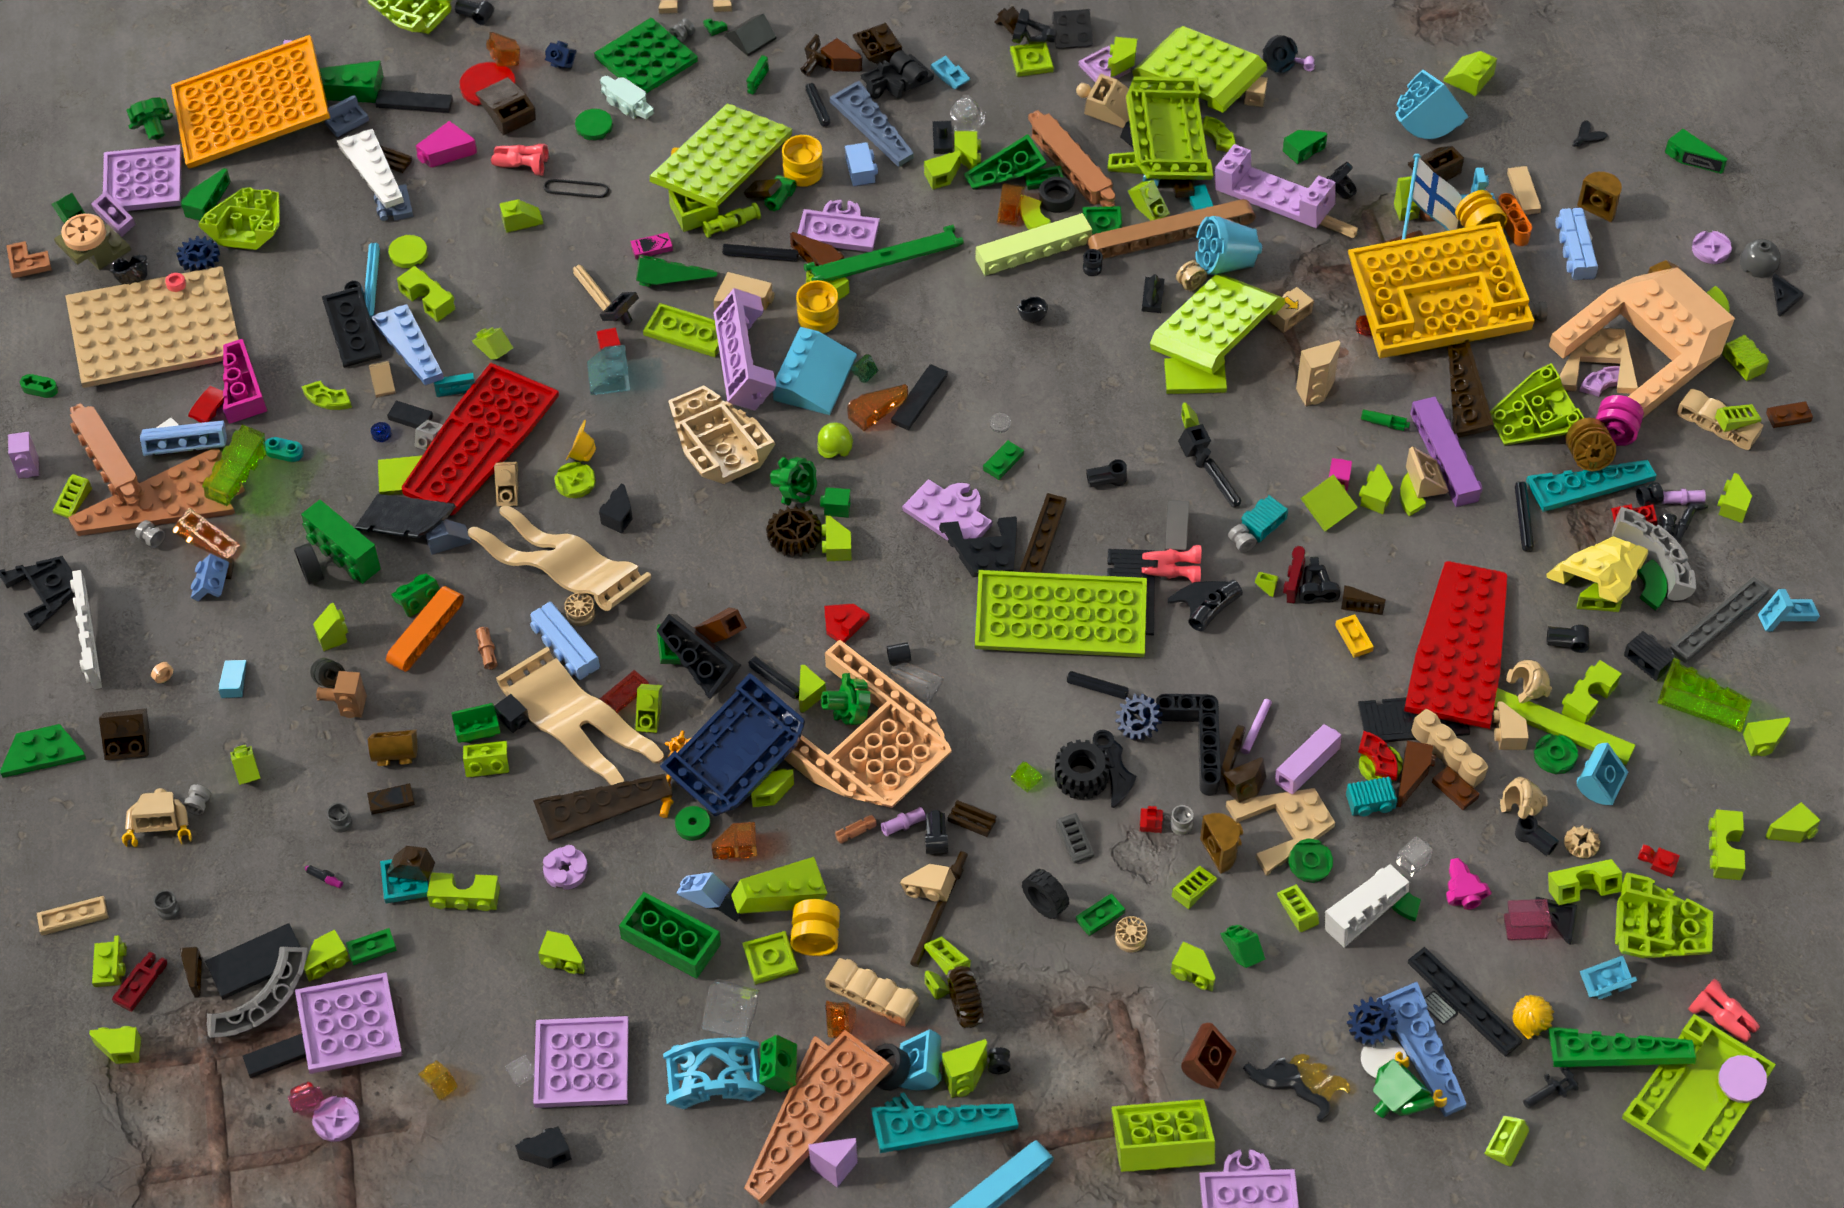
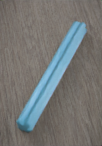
(371, 277)

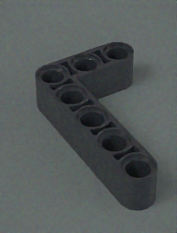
(1206, 735)

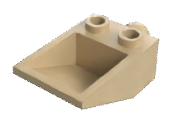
(1106, 100)

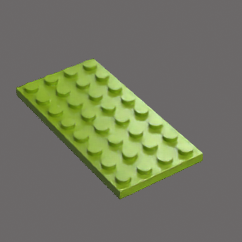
(721, 155)
(1061, 613)

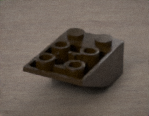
(507, 105)

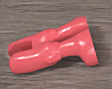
(521, 155)
(1167, 561)
(1731, 1018)

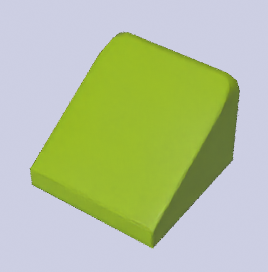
(1189, 416)
(935, 985)

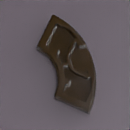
(1233, 749)

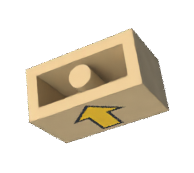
(1296, 308)

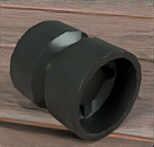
(325, 672)

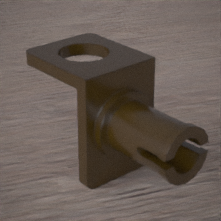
(813, 57)

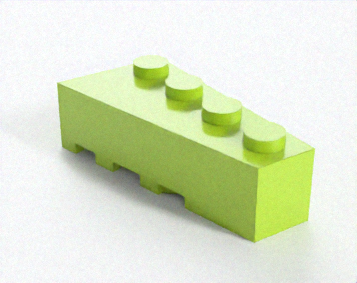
(779, 888)

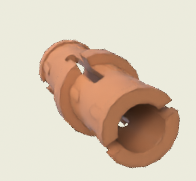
(486, 648)

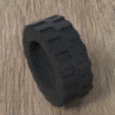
(1045, 893)

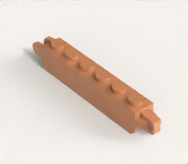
(1073, 161)
(106, 454)

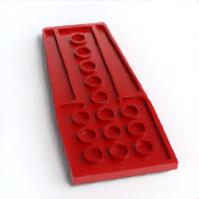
(478, 434)
(1461, 647)

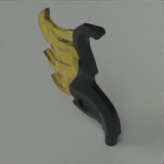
(1304, 1078)

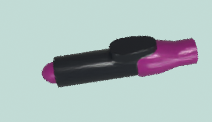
(325, 876)

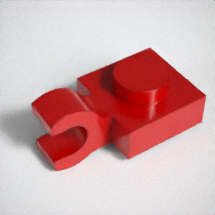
(1662, 860)

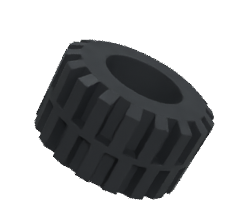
(1082, 755)

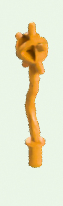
(675, 745)

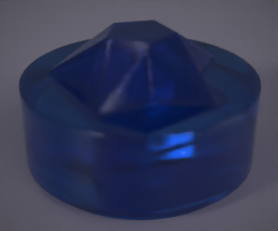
(381, 432)

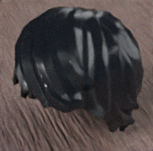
(131, 271)

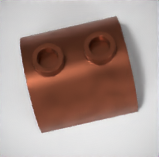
(1208, 1057)

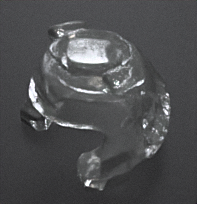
(967, 114)

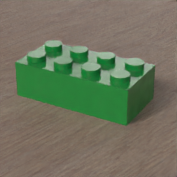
(340, 542)
(670, 935)

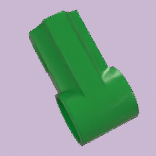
(778, 198)

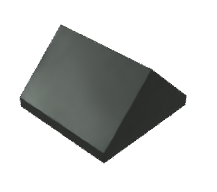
(752, 34)

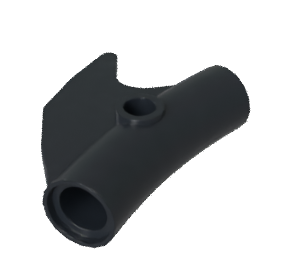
(1206, 600)

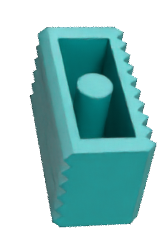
(1264, 517)
(1371, 796)

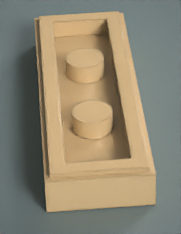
(1524, 190)
(72, 915)

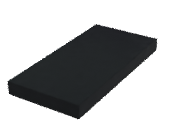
(351, 326)
(250, 961)

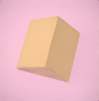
(1425, 474)

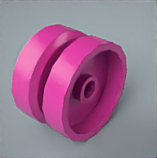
(1621, 417)

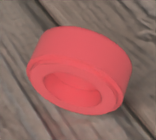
(175, 282)

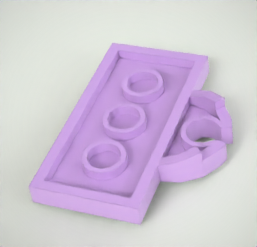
(840, 228)
(938, 505)
(1248, 1185)

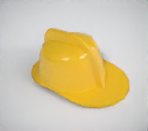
(583, 446)

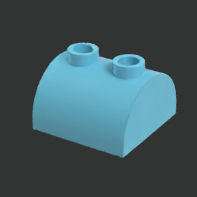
(1602, 775)
(925, 1058)

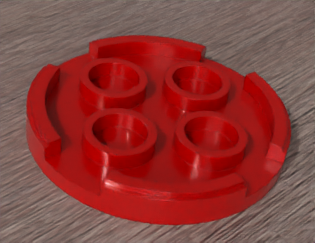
(480, 77)

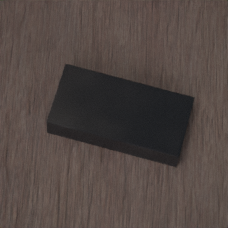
(409, 414)

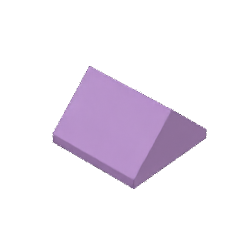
(833, 1159)

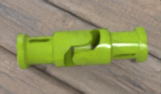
(727, 221)

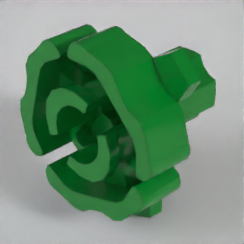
(149, 114)
(793, 479)
(847, 703)

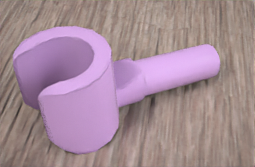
(1308, 63)

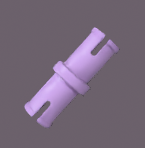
(1684, 496)
(903, 821)

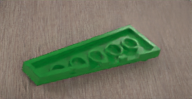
(1594, 1049)

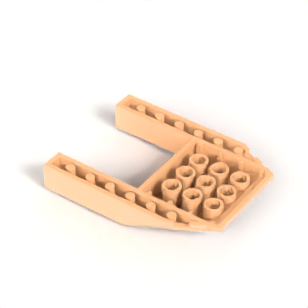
(1667, 312)
(885, 752)

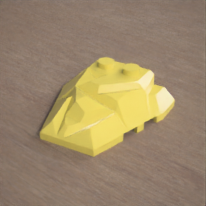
(1608, 563)

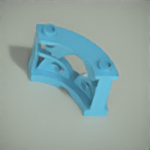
(734, 1088)

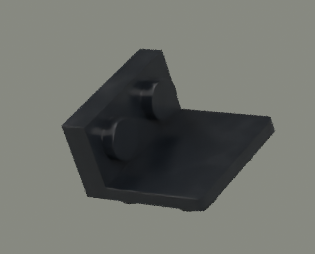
(1072, 28)

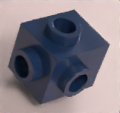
(560, 54)

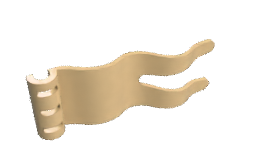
(571, 564)
(562, 707)

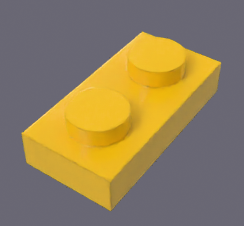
(1354, 636)

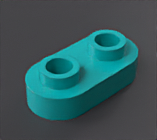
(282, 451)

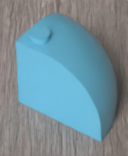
(1429, 108)

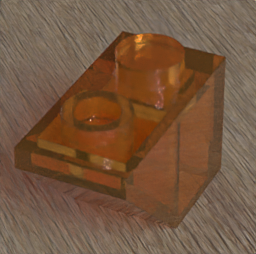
(503, 50)
(1010, 203)
(735, 842)

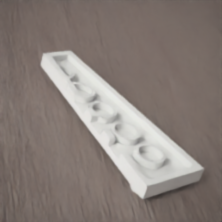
(371, 163)
(89, 662)

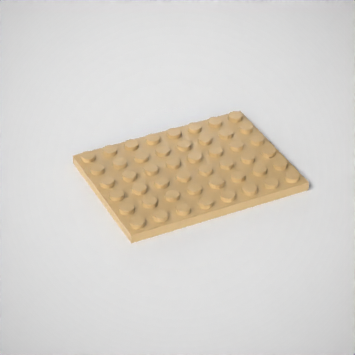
(148, 329)

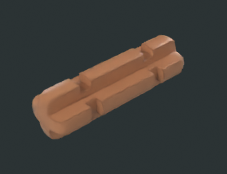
(855, 829)

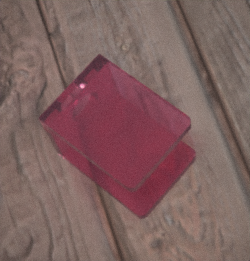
(1527, 919)

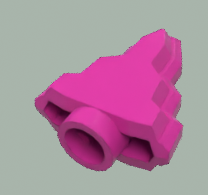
(1464, 886)

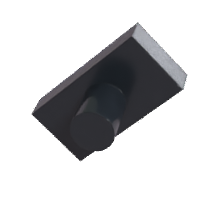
(942, 137)
(619, 308)

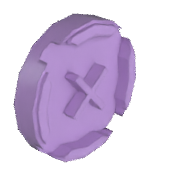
(1711, 247)
(1742, 1078)
(336, 1119)

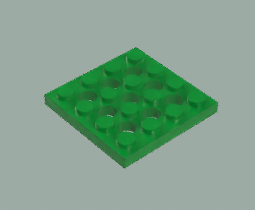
(655, 76)

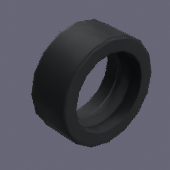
(1057, 205)
(309, 563)
(901, 1068)

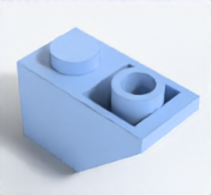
(703, 889)

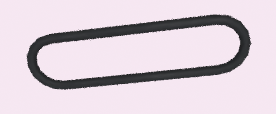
(576, 182)

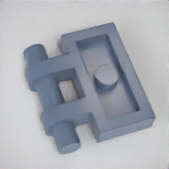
(399, 211)

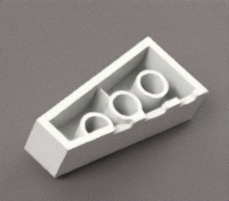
(1365, 905)

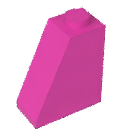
(445, 146)

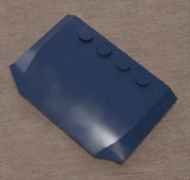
(736, 747)

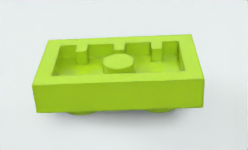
(485, 759)
(108, 963)

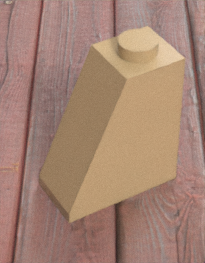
(746, 284)

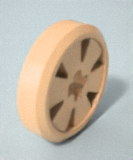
(92, 237)

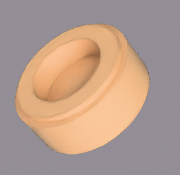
(162, 672)

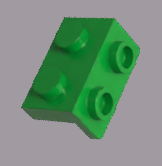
(416, 594)
(475, 723)

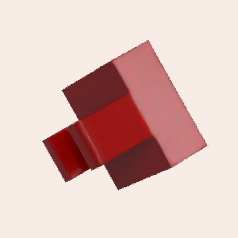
(1151, 819)

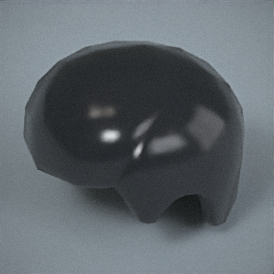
(1032, 309)

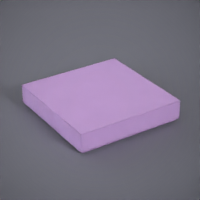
(1098, 64)

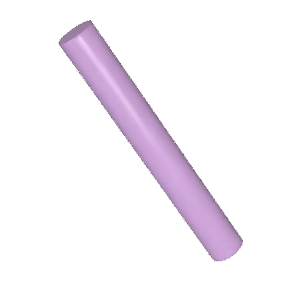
(1256, 726)

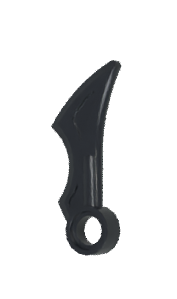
(1120, 777)

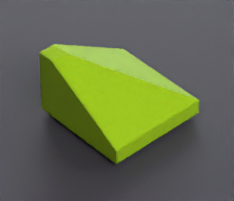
(1267, 582)

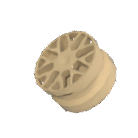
(1192, 276)
(580, 610)
(1130, 935)

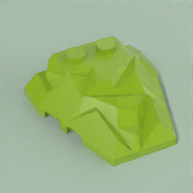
(414, 14)
(1658, 923)

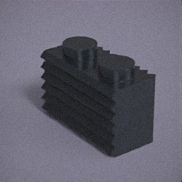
(1649, 655)

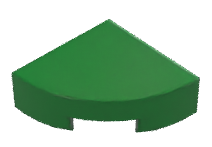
(715, 27)

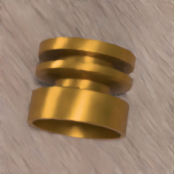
(1590, 444)

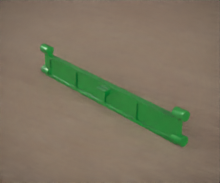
(885, 256)

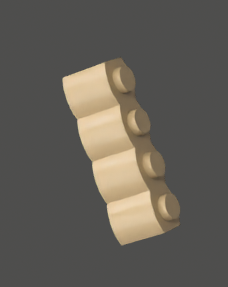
(1702, 410)
(1452, 751)
(874, 993)

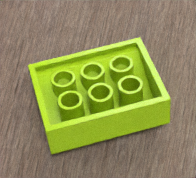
(1163, 1135)

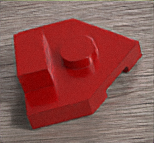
(844, 621)

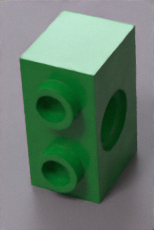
(778, 1063)

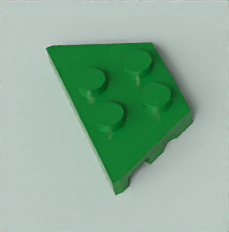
(40, 750)

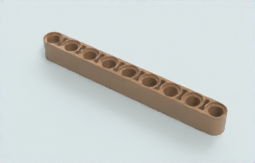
(1167, 229)

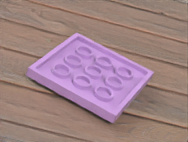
(144, 177)
(348, 1023)
(581, 1062)

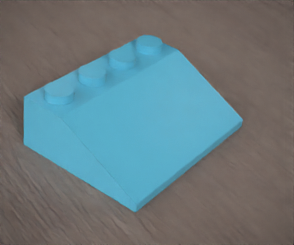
(813, 372)

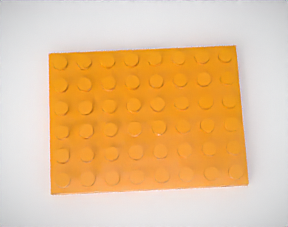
(249, 101)

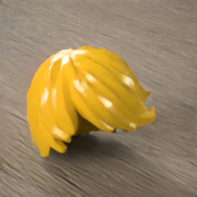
(1532, 1015)

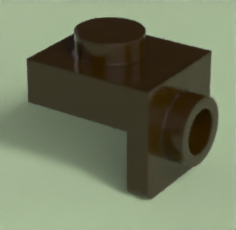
(1008, 18)

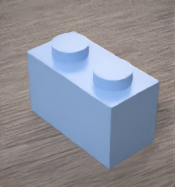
(860, 164)

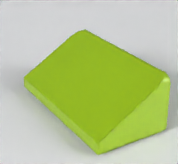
(1507, 1140)

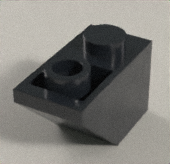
(617, 511)
(545, 1149)

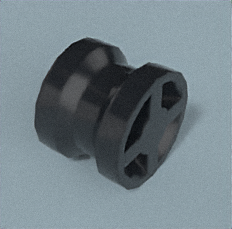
(999, 1060)

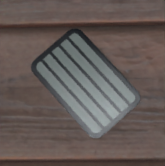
(1439, 1007)

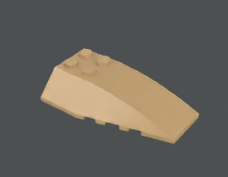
(717, 436)

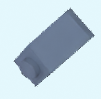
(447, 536)

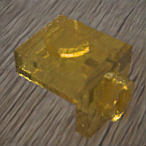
(438, 1079)

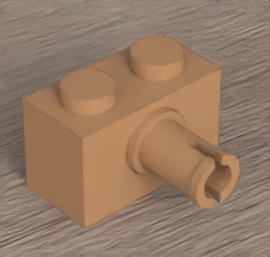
(348, 694)

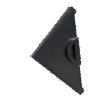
(1785, 294)
(1562, 918)

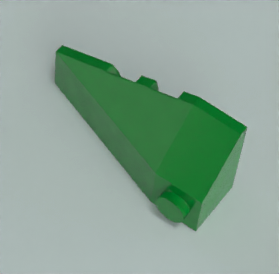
(1012, 162)
(658, 271)

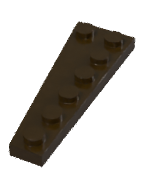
(1468, 399)
(582, 809)

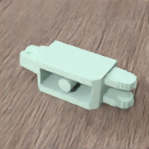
(626, 97)

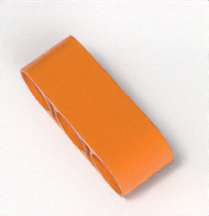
(1517, 223)

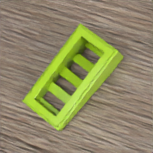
(1120, 167)
(1723, 414)
(74, 484)
(1189, 900)
(1305, 919)
(943, 960)

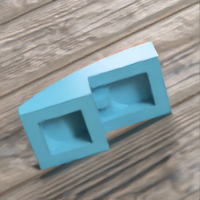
(949, 73)

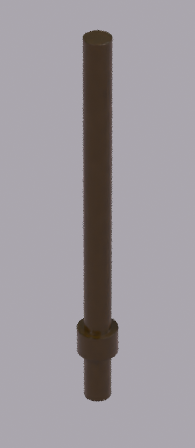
(957, 870)

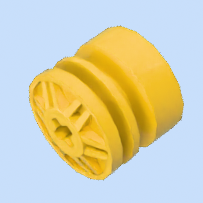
(1479, 209)

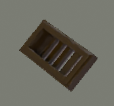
(1361, 601)
(193, 968)

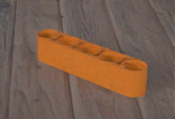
(424, 628)

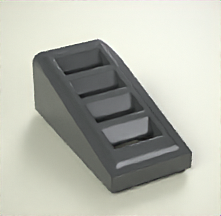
(1071, 824)

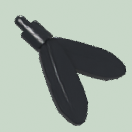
(1585, 136)

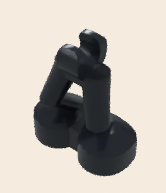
(1021, 31)
(1311, 592)

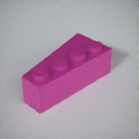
(241, 387)

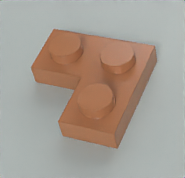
(24, 264)

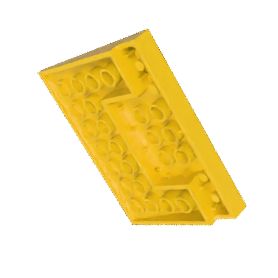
(1441, 289)

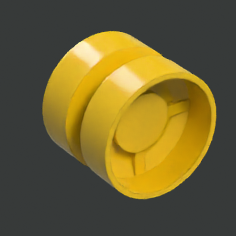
(802, 160)
(817, 306)
(815, 927)

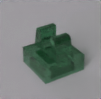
(864, 368)

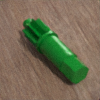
(1390, 421)

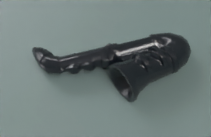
(1677, 531)

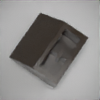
(878, 43)
(1443, 161)
(125, 734)

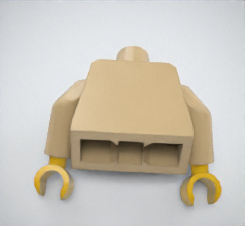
(156, 813)

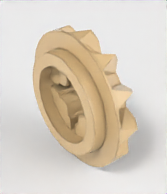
(1586, 849)

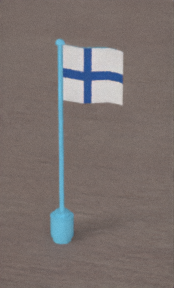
(1433, 196)

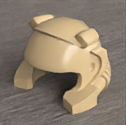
(1535, 680)
(1525, 795)

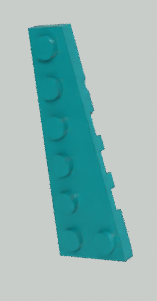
(1572, 487)
(923, 1126)

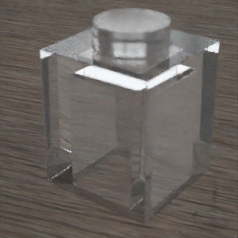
(1414, 855)

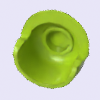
(834, 440)

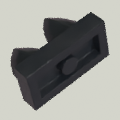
(1153, 294)

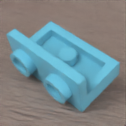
(1606, 977)

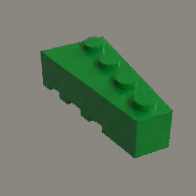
(356, 79)

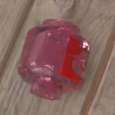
(305, 1098)

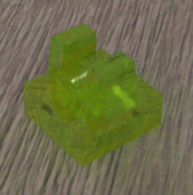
(1026, 776)

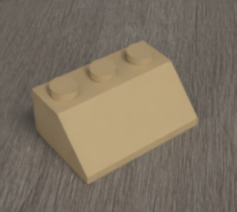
(1317, 372)

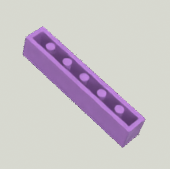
(1445, 448)

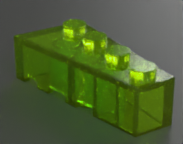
(235, 465)
(1703, 697)

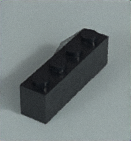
(702, 658)

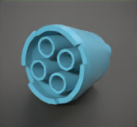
(1226, 245)

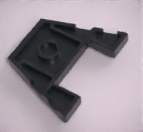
(987, 552)
(51, 583)

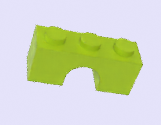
(416, 283)
(1599, 680)
(1726, 861)
(1600, 876)
(481, 895)

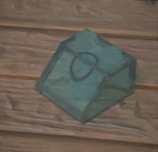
(609, 370)

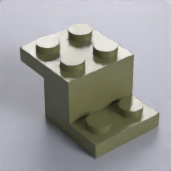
(108, 251)

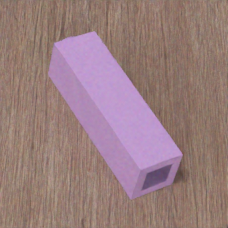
(1308, 759)

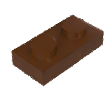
(1789, 414)
(1455, 788)

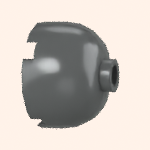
(1760, 258)

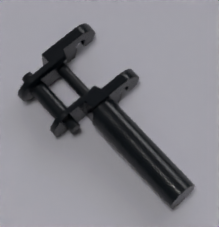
(1552, 1087)

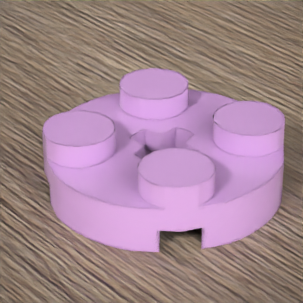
(565, 856)

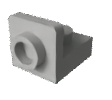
(426, 433)

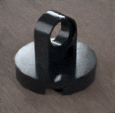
(1280, 53)
(1341, 179)

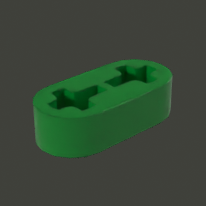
(35, 385)

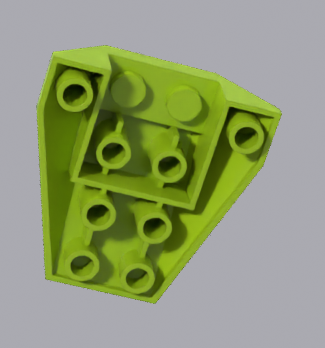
(243, 219)
(1535, 409)

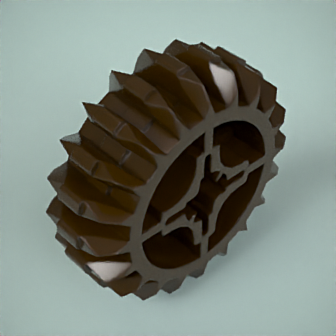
(802, 522)
(965, 996)

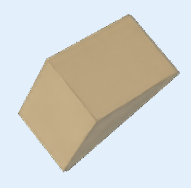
(382, 379)

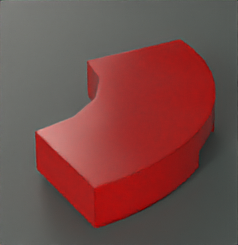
(1380, 755)

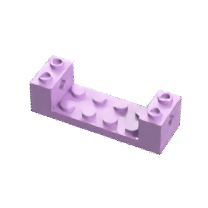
(1303, 204)
(744, 382)

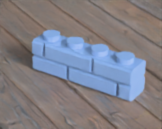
(1577, 244)
(183, 438)
(564, 640)

